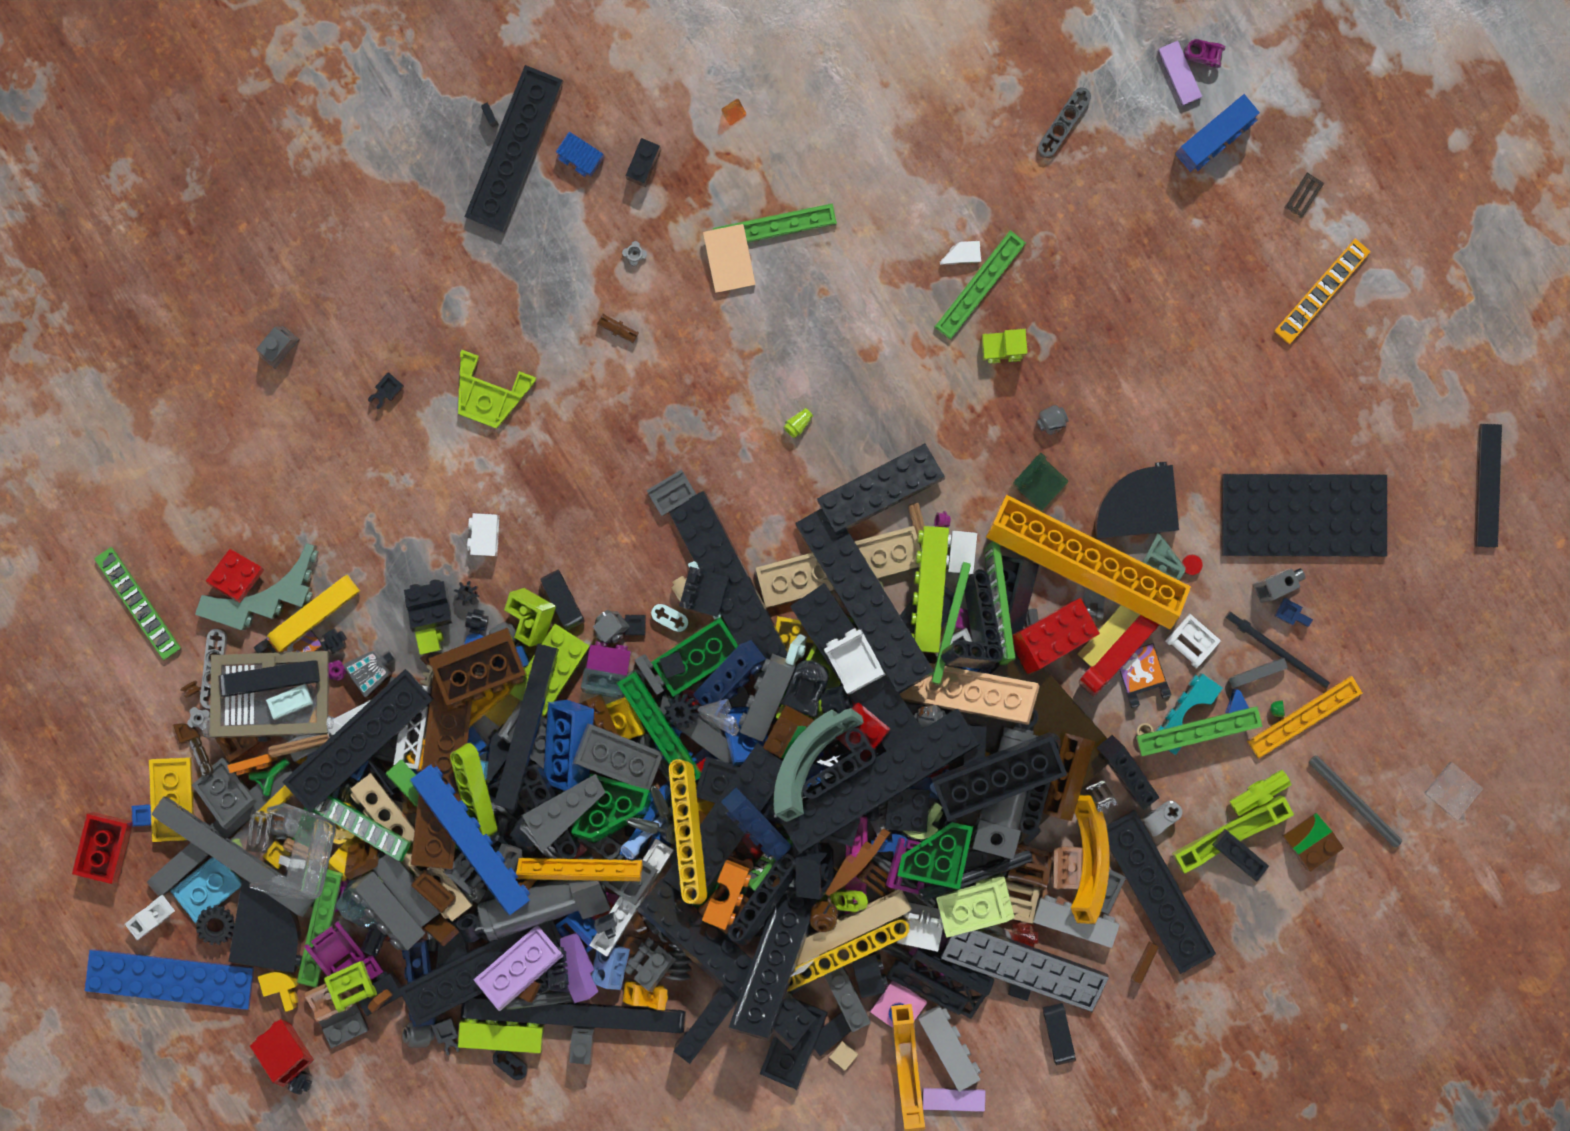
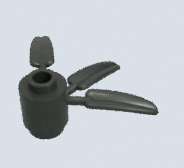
(652, 827)

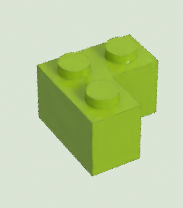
(1005, 345)
(534, 615)

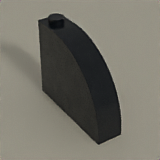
(1139, 504)
(265, 932)

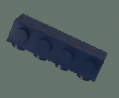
(731, 674)
(753, 821)
(417, 964)

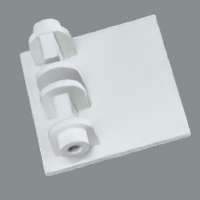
(925, 927)

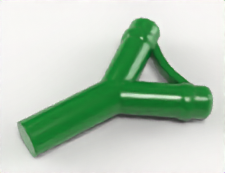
(269, 775)

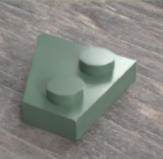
(1164, 559)

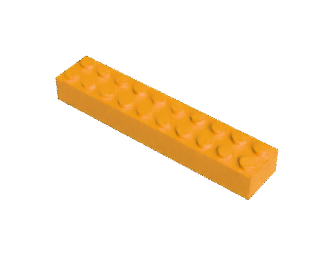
(1088, 562)

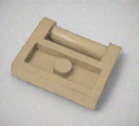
(1023, 909)

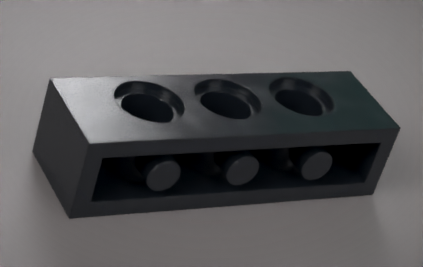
(1128, 772)

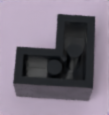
(869, 976)

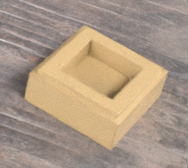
(843, 1055)

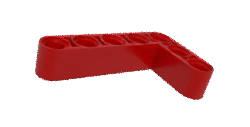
(1120, 652)

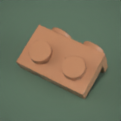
(1067, 867)
(322, 1003)

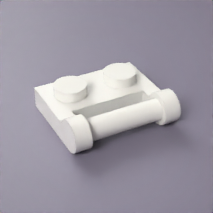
(1197, 635)

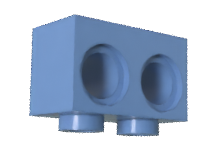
(610, 969)

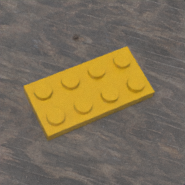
(173, 780)

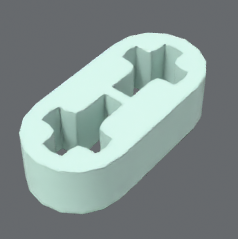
(667, 622)

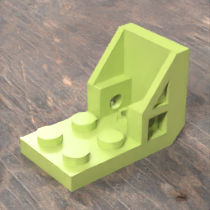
(975, 906)

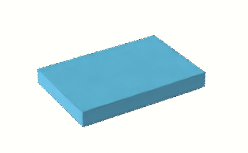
(206, 887)

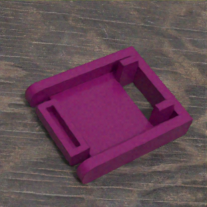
(893, 880)
(333, 946)

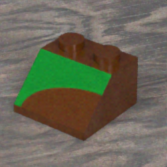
(786, 731)
(1313, 842)

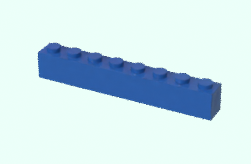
(470, 840)

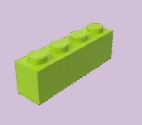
(501, 1036)

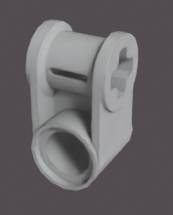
(1159, 819)

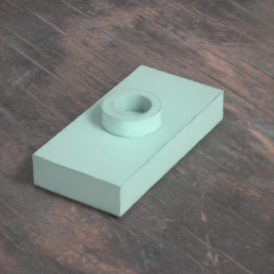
(796, 649)
(289, 701)

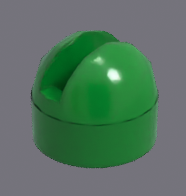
(1277, 708)

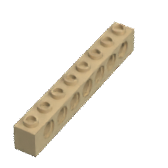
(397, 818)

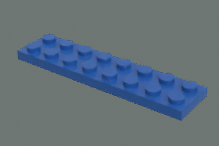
(169, 979)

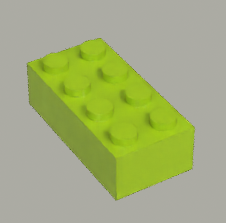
(568, 659)

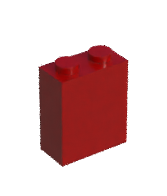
(281, 1052)

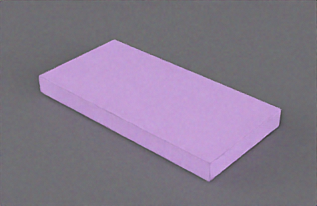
(518, 967)

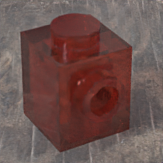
(1024, 933)

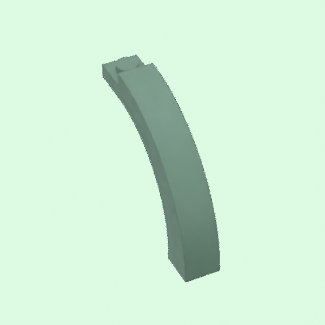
(801, 755)

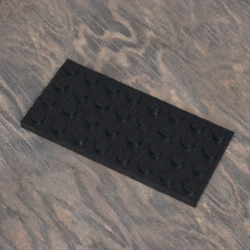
(1304, 515)

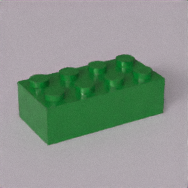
(700, 654)

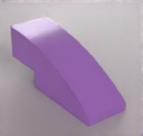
(579, 969)

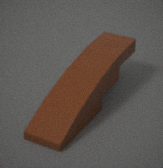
(854, 865)

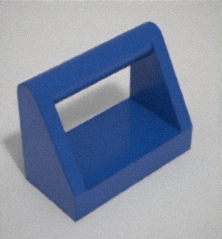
(584, 928)

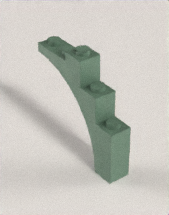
(266, 603)

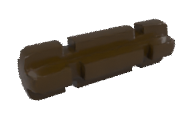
(201, 756)

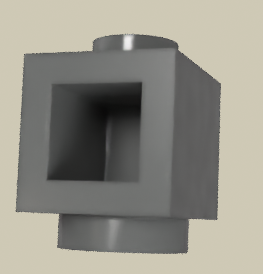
(610, 626)

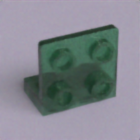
(1040, 482)

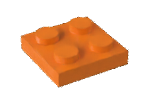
(246, 765)

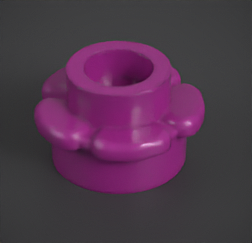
(942, 520)
(341, 670)

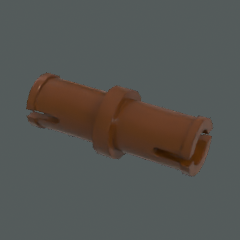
(617, 328)

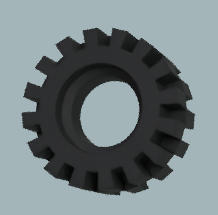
(215, 937)

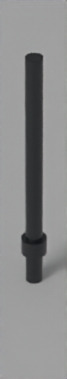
(1245, 627)

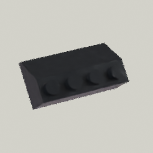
(1019, 584)

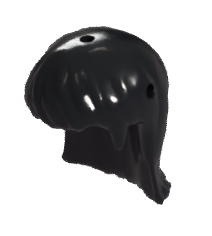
(806, 688)

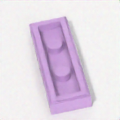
(1180, 73)
(953, 1099)

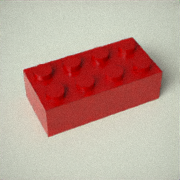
(1054, 635)

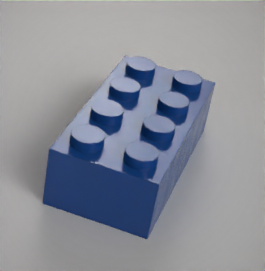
(1222, 129)
(563, 735)

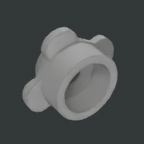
(634, 247)
(193, 718)

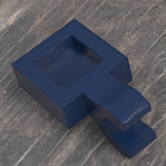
(1290, 612)

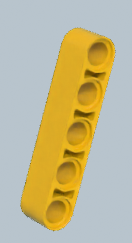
(313, 613)

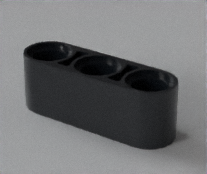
(563, 600)
(1059, 1034)

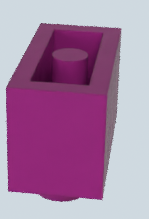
(609, 659)

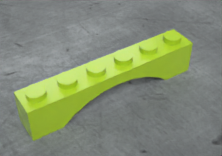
(1250, 823)

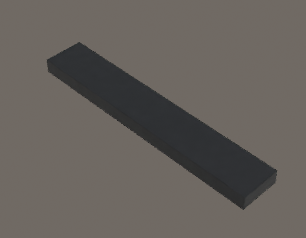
(1488, 485)

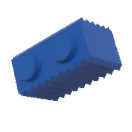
(579, 154)

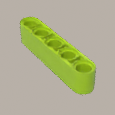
(473, 787)

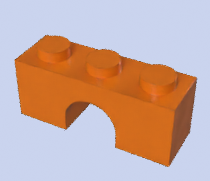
(720, 912)

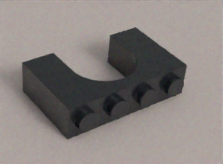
(699, 1033)

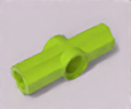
(1260, 792)

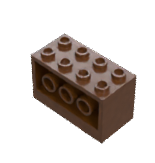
(465, 661)

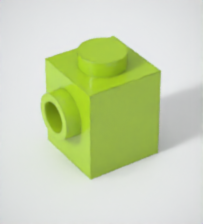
(429, 640)

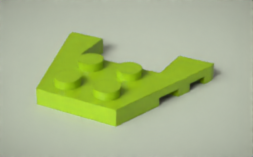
(486, 401)

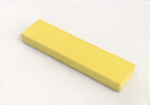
(1109, 634)

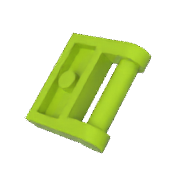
(346, 980)

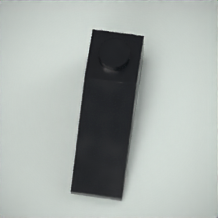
(495, 755)

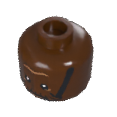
(823, 916)

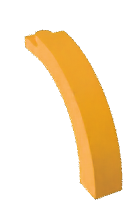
(1095, 865)
(907, 1067)

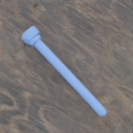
(631, 848)

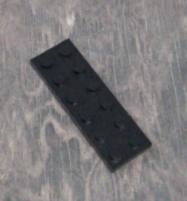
(880, 489)

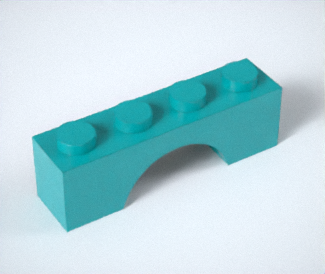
(1201, 691)

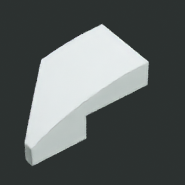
(963, 253)

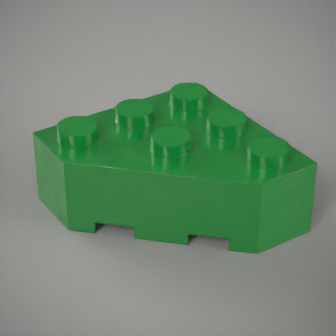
(612, 810)
(939, 858)

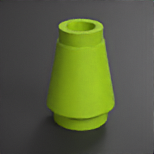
(797, 423)

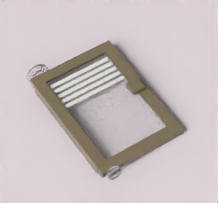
(249, 713)

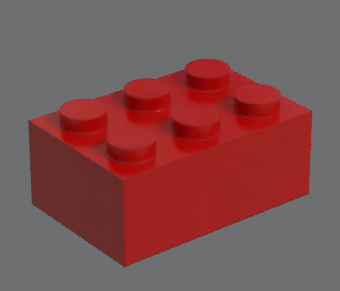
(102, 847)

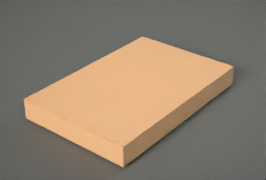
(729, 258)

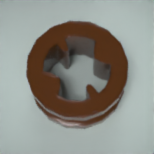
(190, 689)

